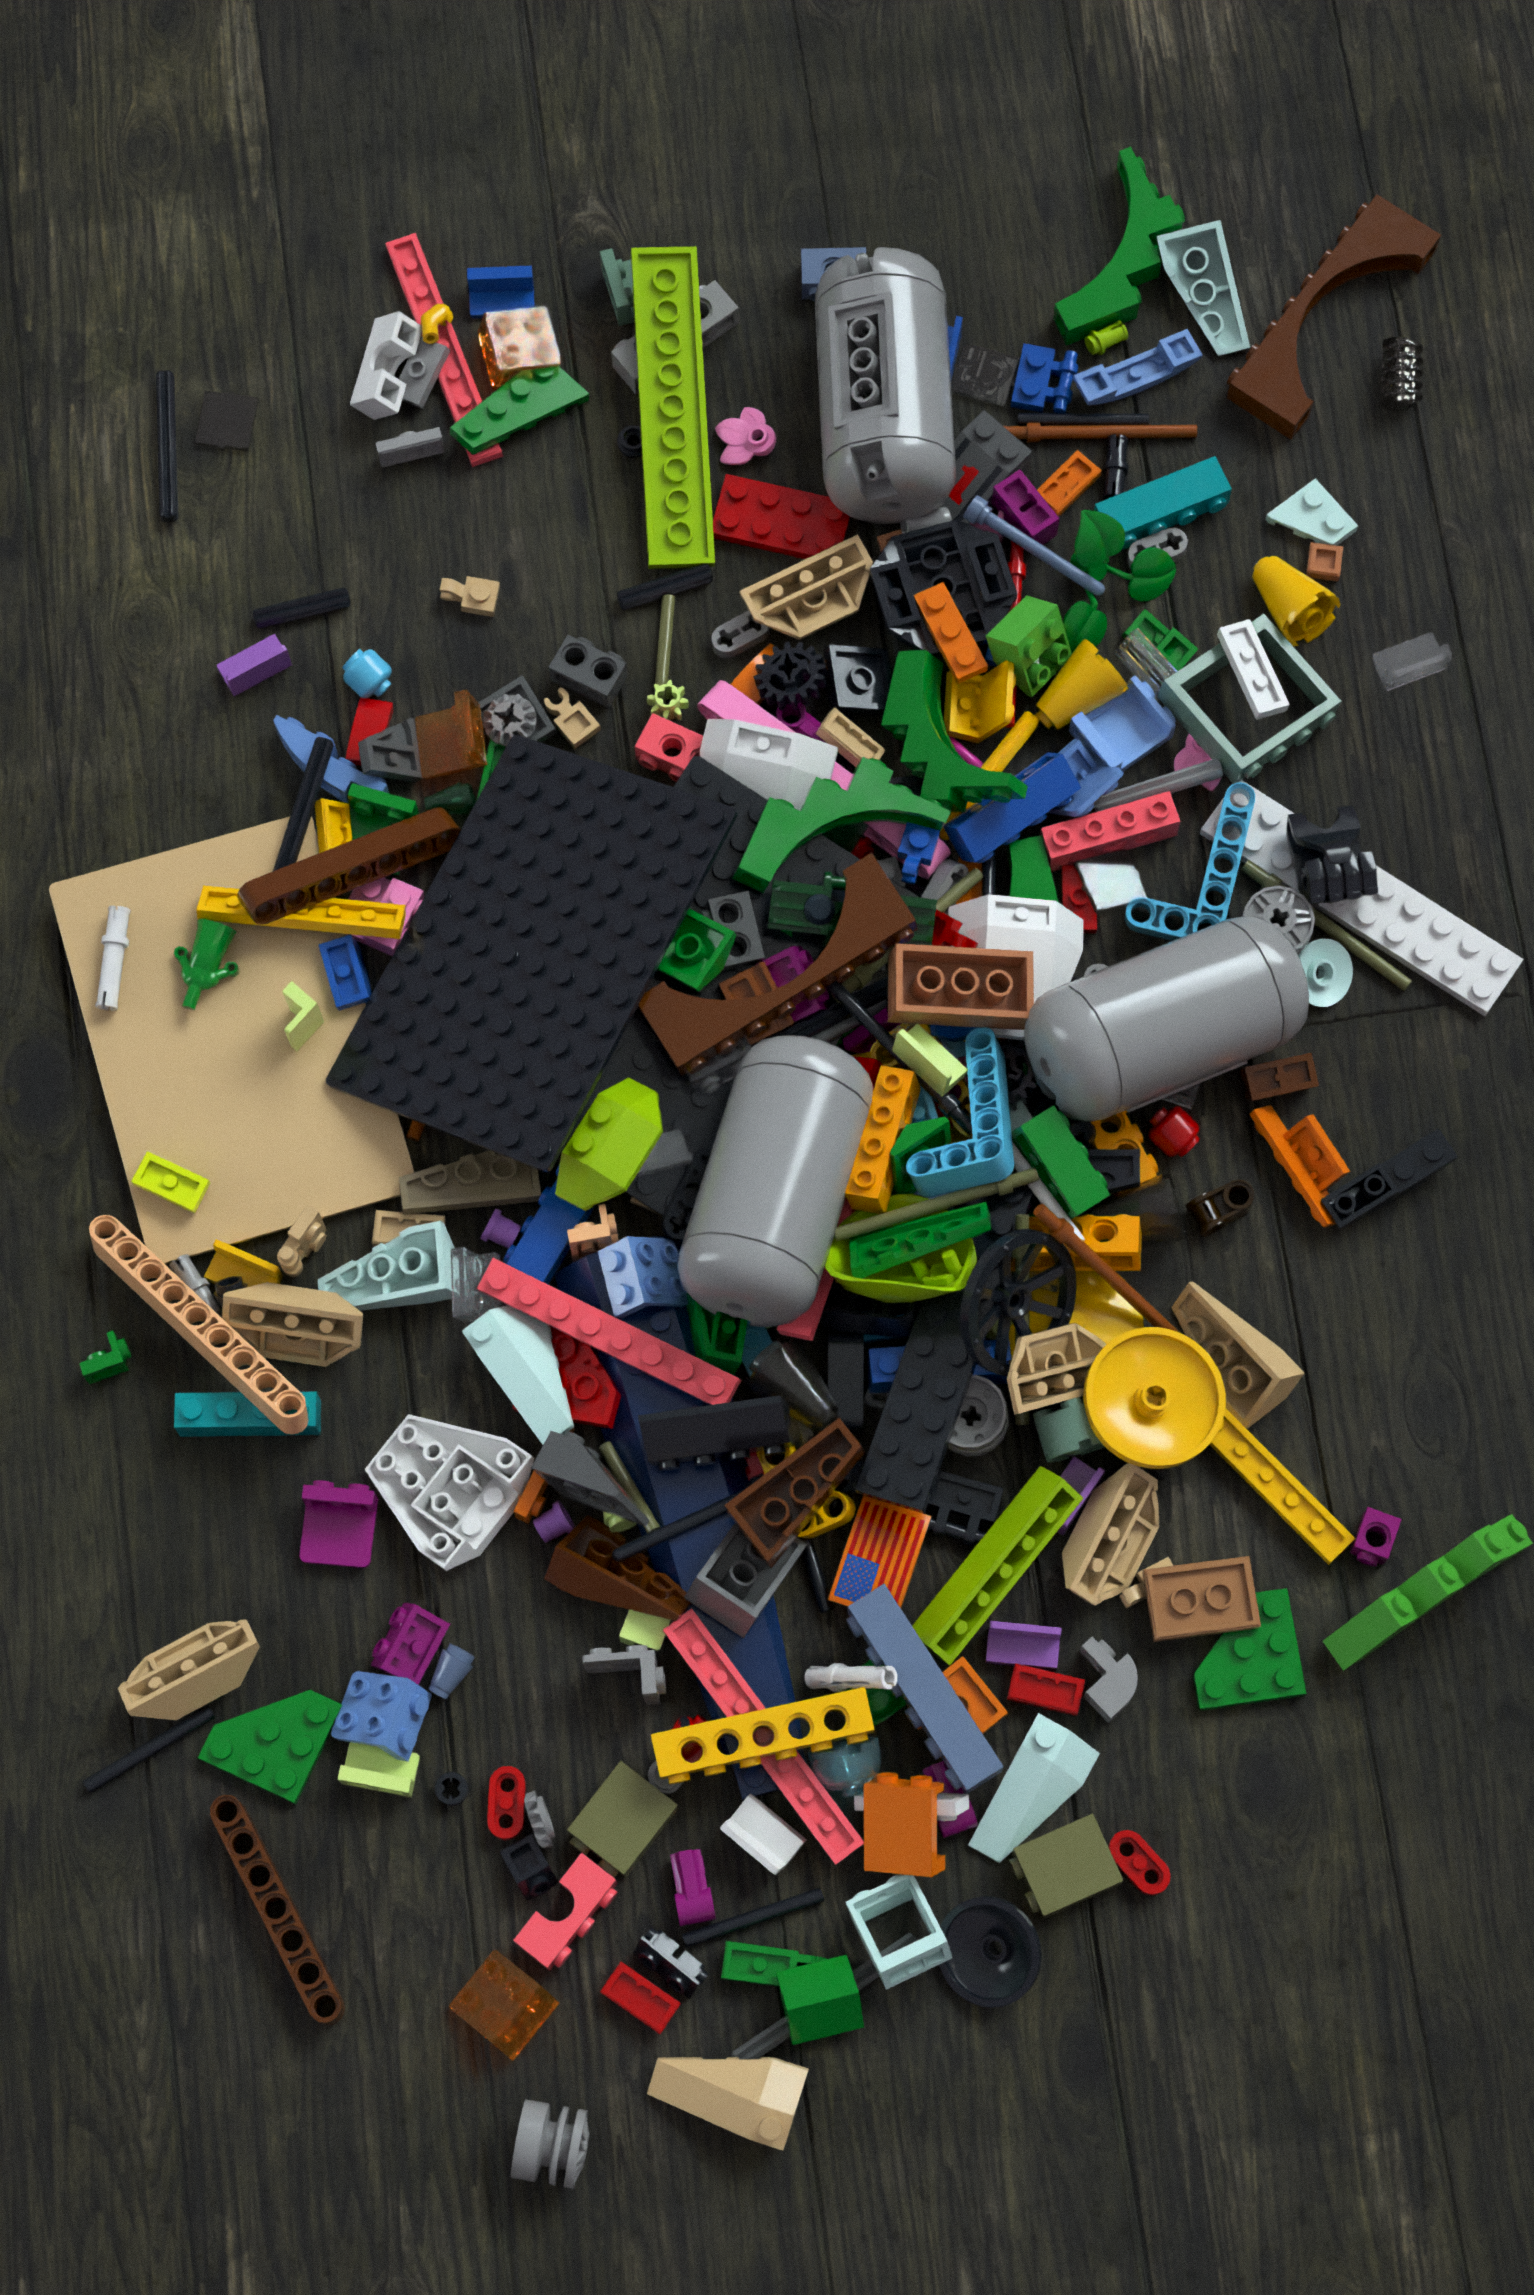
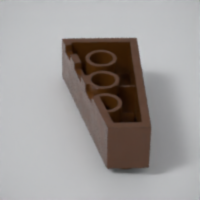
(793, 1491)

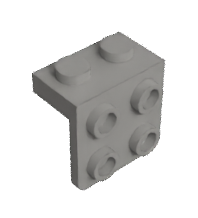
(635, 1658)

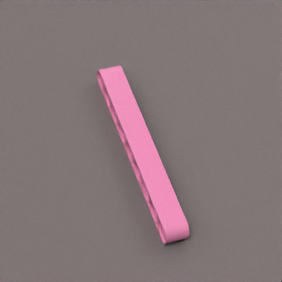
(729, 703)

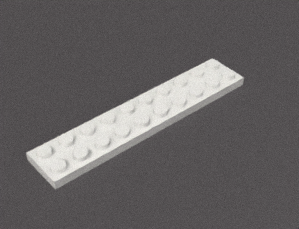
(1393, 919)

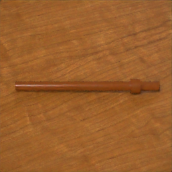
(1034, 432)
(1064, 1233)

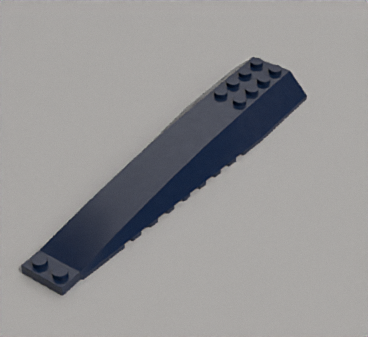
(681, 1491)

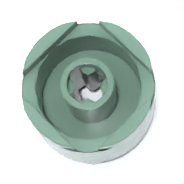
(1065, 1431)

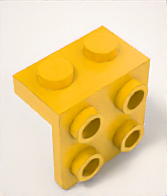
(979, 704)

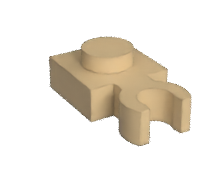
(573, 721)

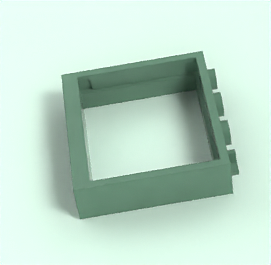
(1175, 697)

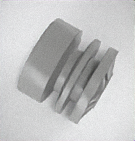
(1284, 907)
(990, 1431)
(549, 2144)

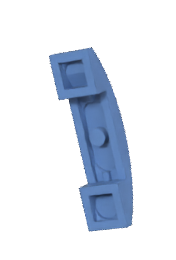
(1139, 372)

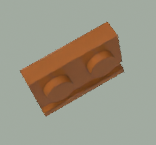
(753, 983)

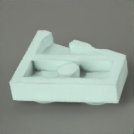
(1314, 516)

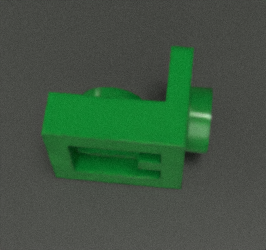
(105, 1365)

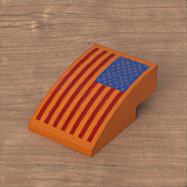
(879, 1552)

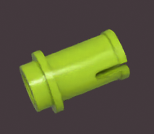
(1099, 341)

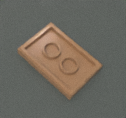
(1201, 1599)

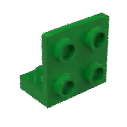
(376, 810)

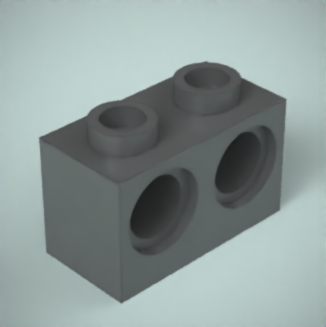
(583, 677)
(744, 927)

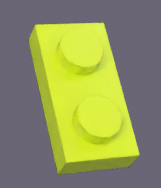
(170, 1182)

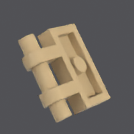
(304, 1236)

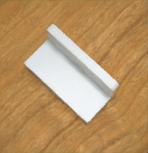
(763, 1834)

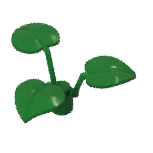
(1096, 541)

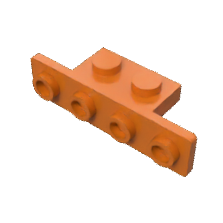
(1306, 1157)

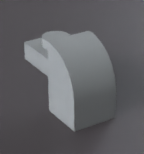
(1117, 1682)

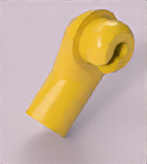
(431, 319)

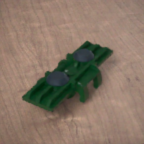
(811, 910)

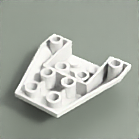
(768, 758)
(1025, 925)
(449, 1486)

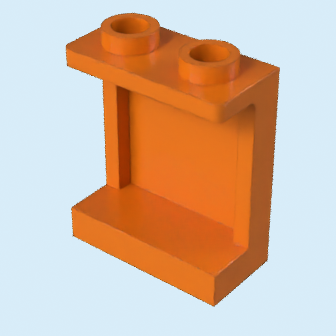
(902, 1825)

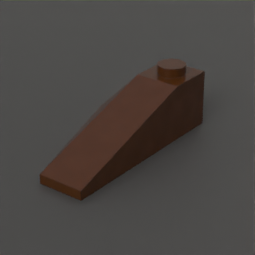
(586, 1569)

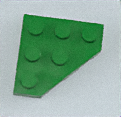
(1253, 1662)
(274, 1743)

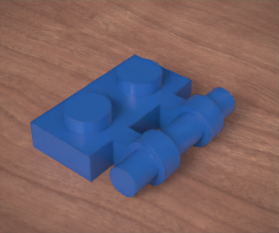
(1033, 379)

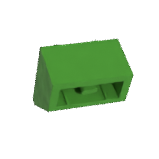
(1032, 640)

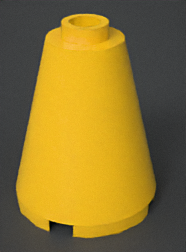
(1294, 600)
(1080, 686)

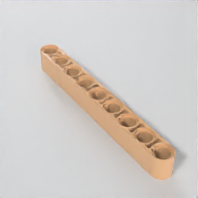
(204, 1336)

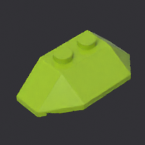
(609, 1144)

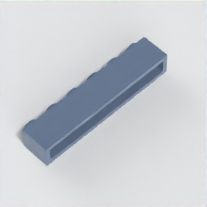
(924, 1689)

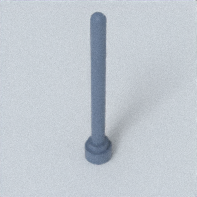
(981, 513)

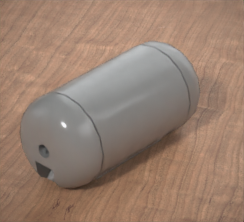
(884, 386)
(1166, 1018)
(776, 1181)

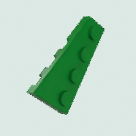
(518, 405)
(912, 1239)

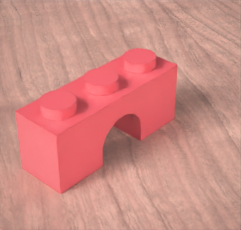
(550, 1940)

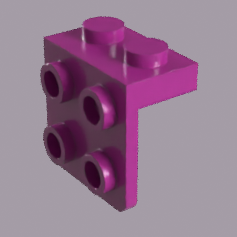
(338, 1524)

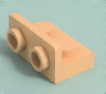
(590, 1238)

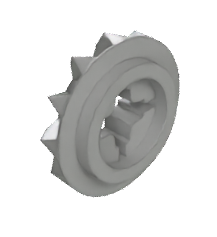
(522, 711)
(539, 1819)

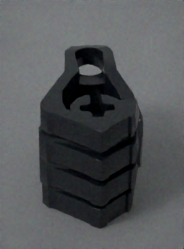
(1330, 859)

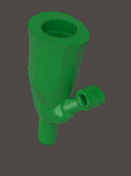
(206, 955)

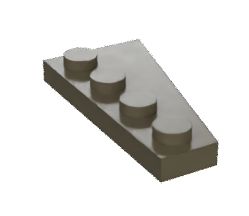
(469, 1183)

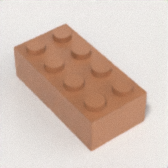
(960, 986)

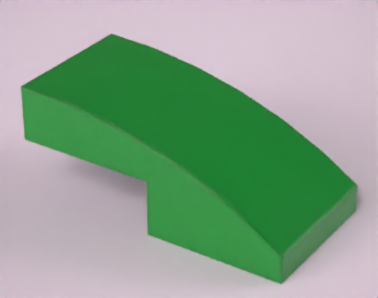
(1169, 642)

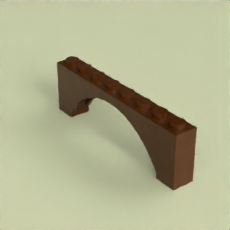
(1377, 242)
(700, 1028)

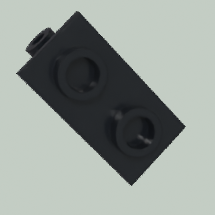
(656, 1953)

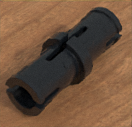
(1115, 467)

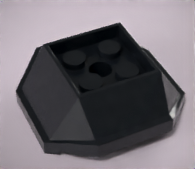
(951, 553)

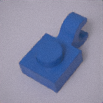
(917, 848)

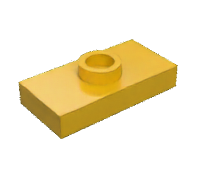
(332, 823)

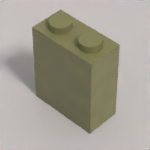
(621, 1821)
(1065, 1867)

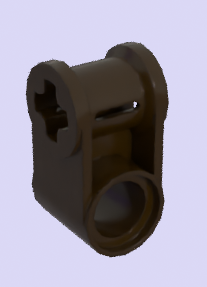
(1215, 1210)

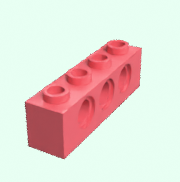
(662, 735)
(1111, 830)

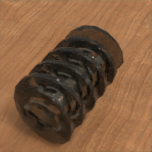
(1401, 373)

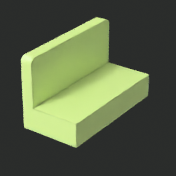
(307, 1017)
(928, 1059)
(378, 1771)

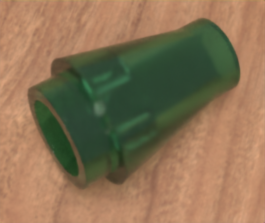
(454, 799)

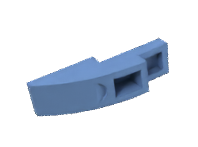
(339, 772)

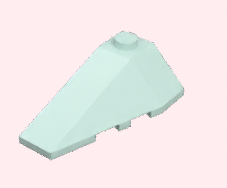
(1203, 276)
(398, 1273)
(524, 1365)
(1039, 1780)

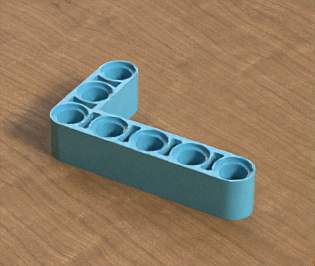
(1212, 880)
(990, 1152)

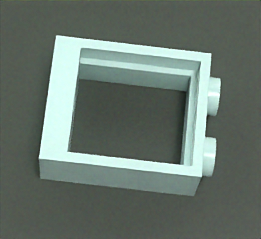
(912, 1958)

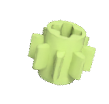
(664, 692)

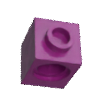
(1385, 1526)

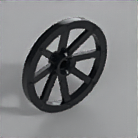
(1012, 1296)

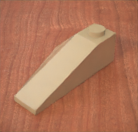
(1252, 1367)
(737, 2094)

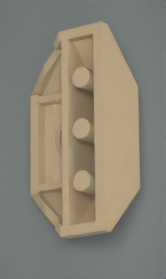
(812, 591)
(294, 1322)
(1051, 1366)
(1112, 1535)
(190, 1671)

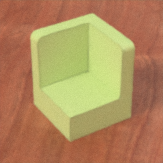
(644, 1630)

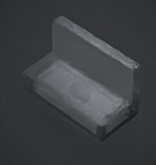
(1411, 660)
(667, 1153)

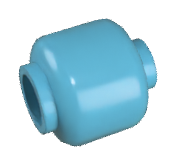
(367, 673)

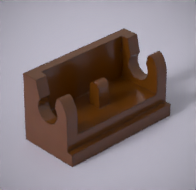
(1279, 1077)

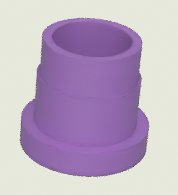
(501, 1230)
(554, 1522)

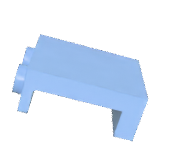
(1125, 727)

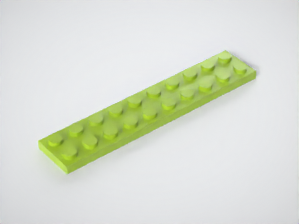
(672, 407)

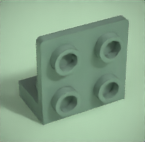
(619, 285)

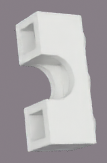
(389, 344)

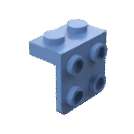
(1093, 779)
(642, 1274)
(382, 1713)

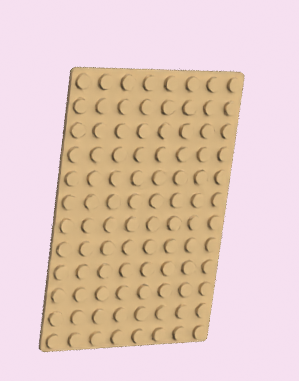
(221, 1080)

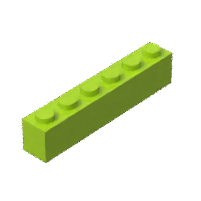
(996, 1564)

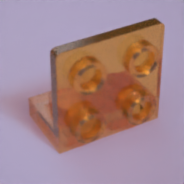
(517, 342)
(451, 738)
(504, 2004)

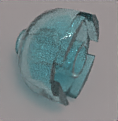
(847, 1766)

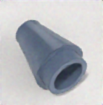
(450, 1670)

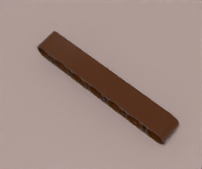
(348, 866)
(264, 1896)

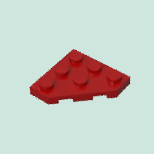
(588, 1385)

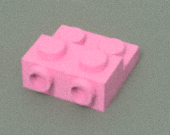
(390, 892)

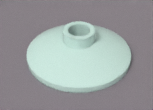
(1334, 971)

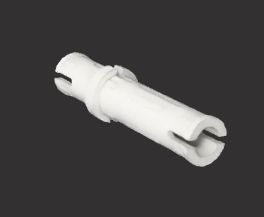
(113, 954)
(840, 1677)

